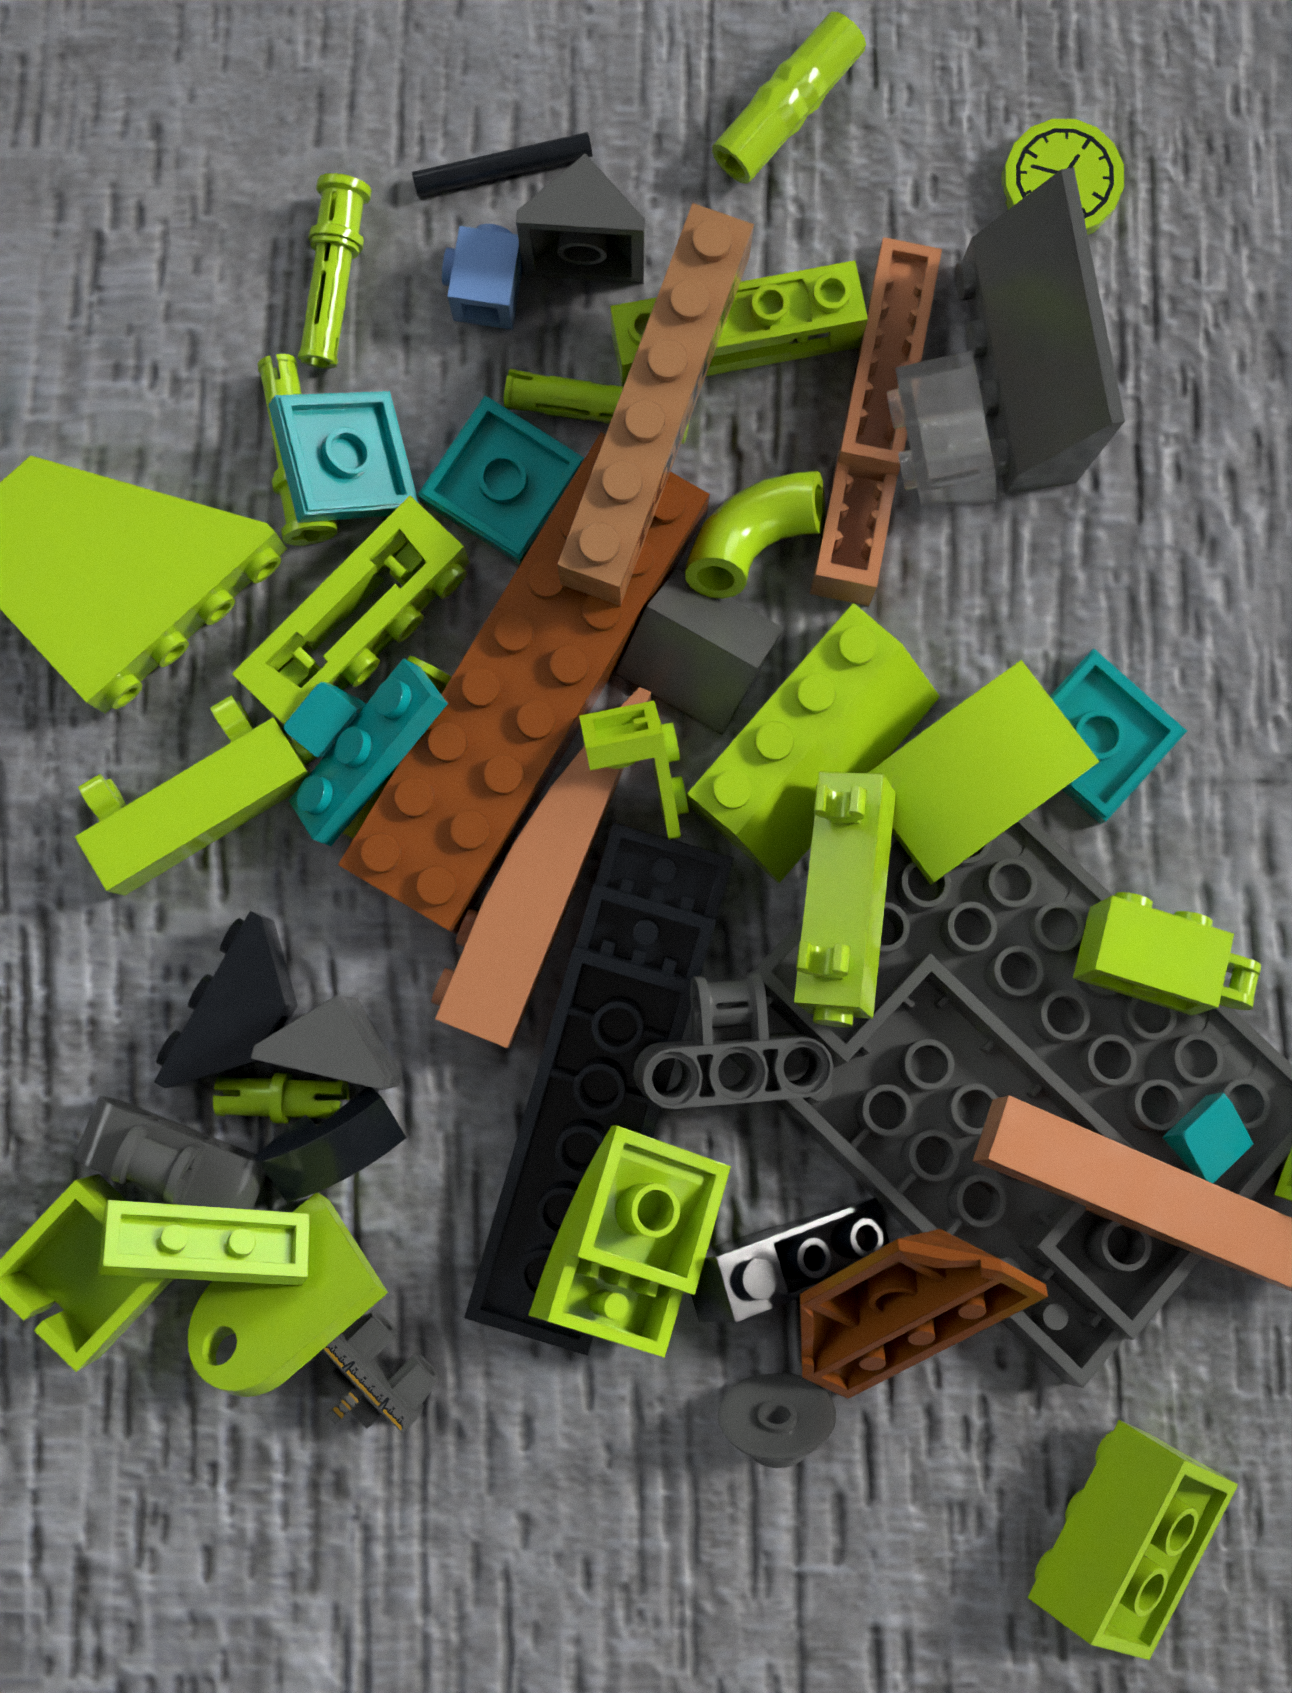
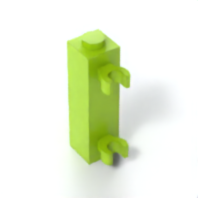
(193, 807)
(845, 897)

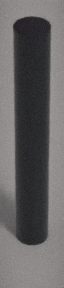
(501, 164)

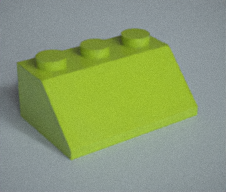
(1131, 1542)

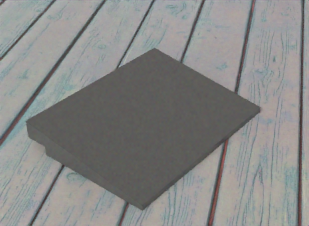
(986, 1008)

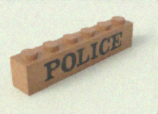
(655, 405)

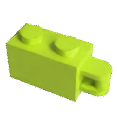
(1163, 957)

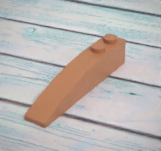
(526, 905)

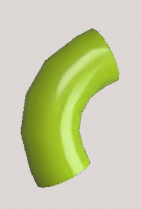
(747, 525)

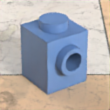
(483, 276)

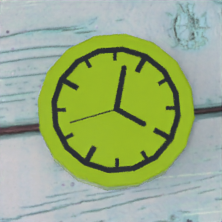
(1065, 145)

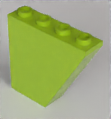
(118, 573)

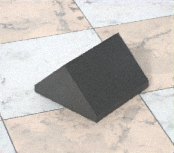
(582, 229)
(698, 652)
(333, 1043)

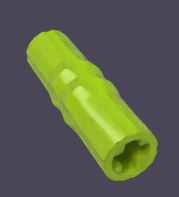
(789, 97)

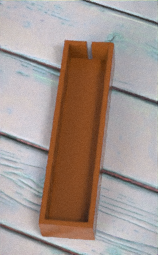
(511, 714)

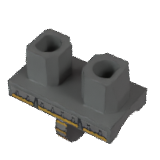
(395, 1395)

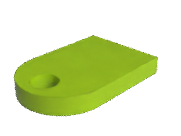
(284, 1324)

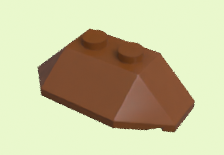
(905, 1308)

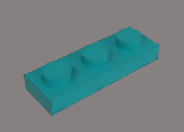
(367, 752)

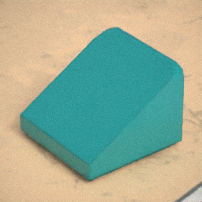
(323, 718)
(1210, 1137)

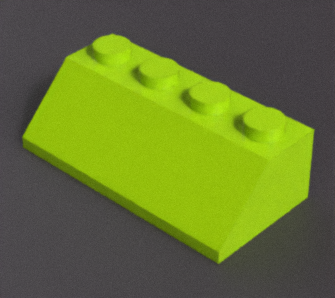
(832, 714)

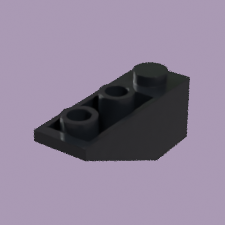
(785, 1260)

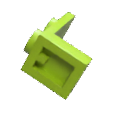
(633, 734)

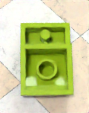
(981, 770)
(632, 1241)

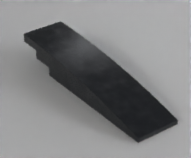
(619, 994)

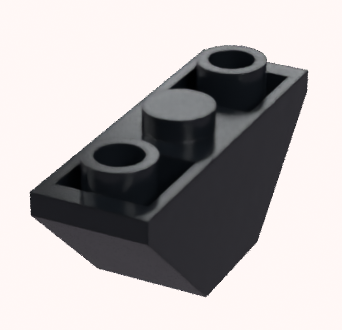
(233, 1008)

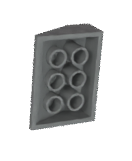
(1040, 339)

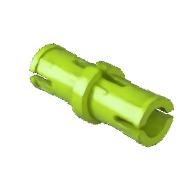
(279, 1097)

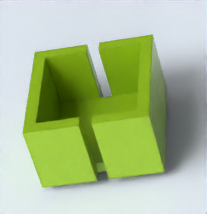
(60, 1265)

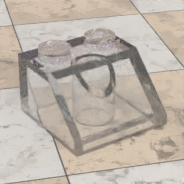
(945, 432)

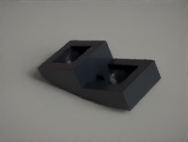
(316, 1157)

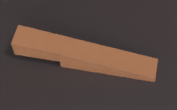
(869, 445)
(1136, 1190)

